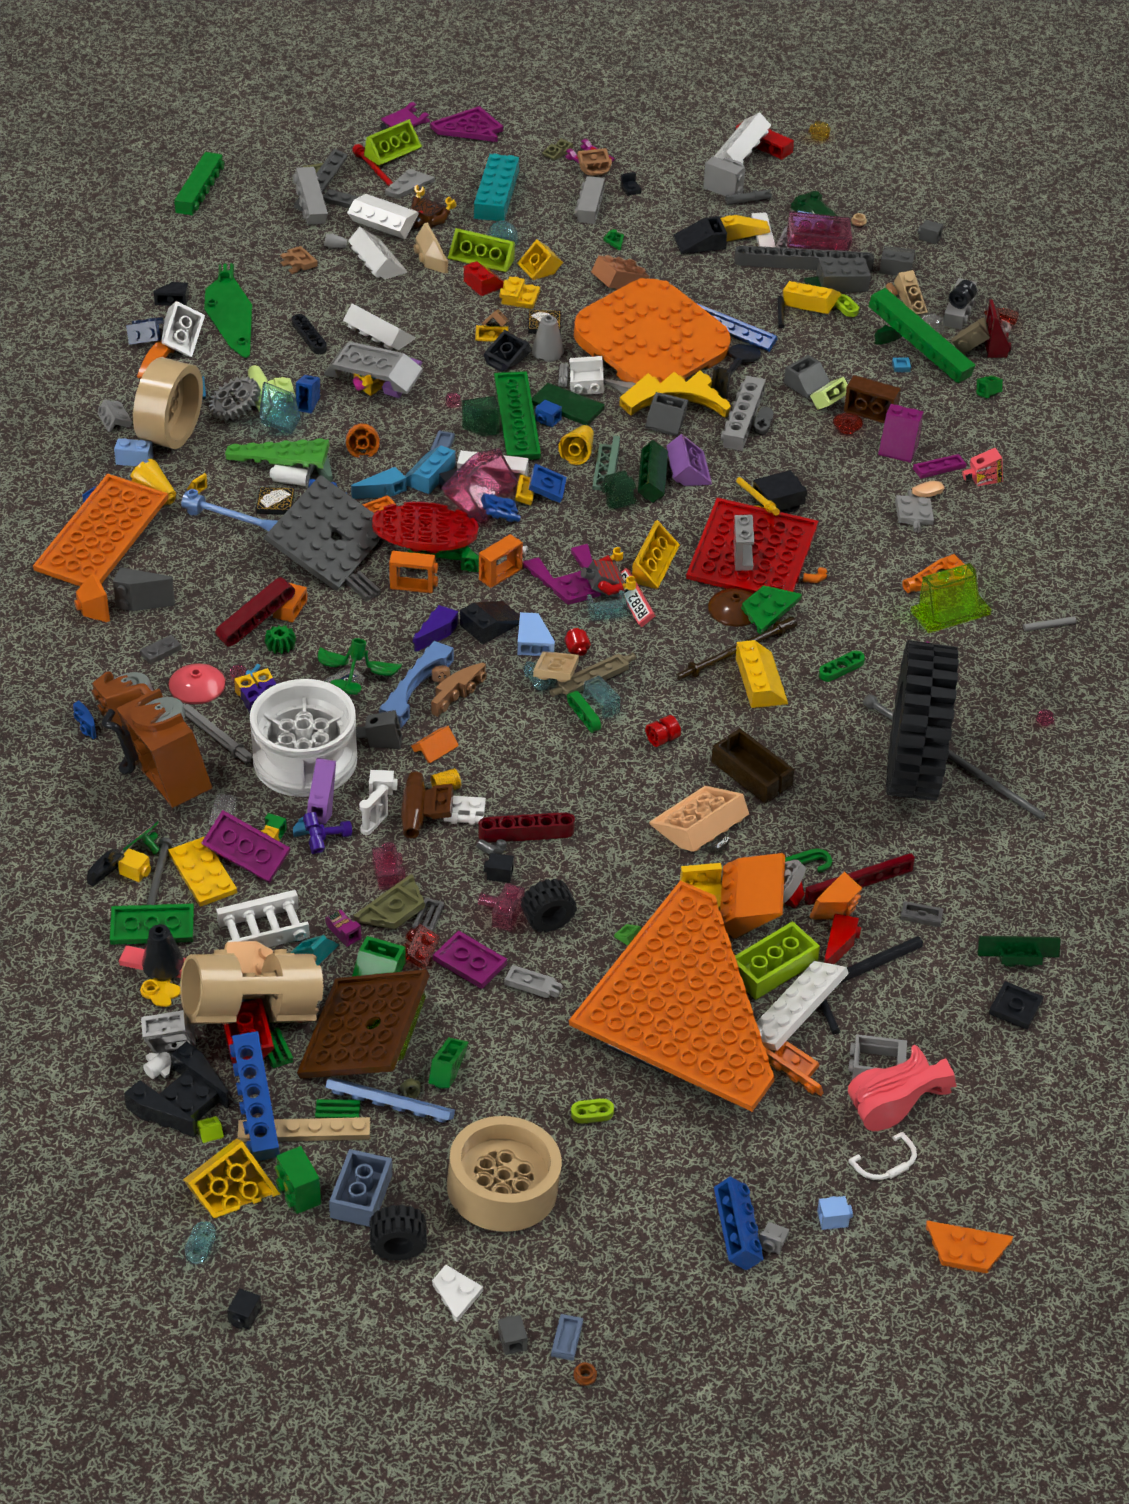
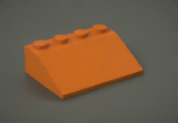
(752, 892)

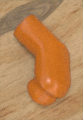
(816, 578)

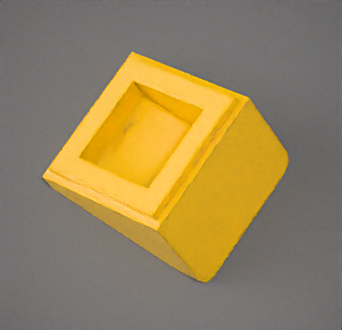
(199, 483)

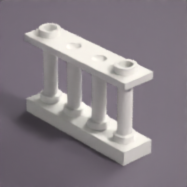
(263, 907)

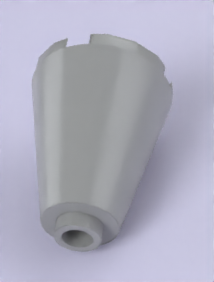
(548, 340)

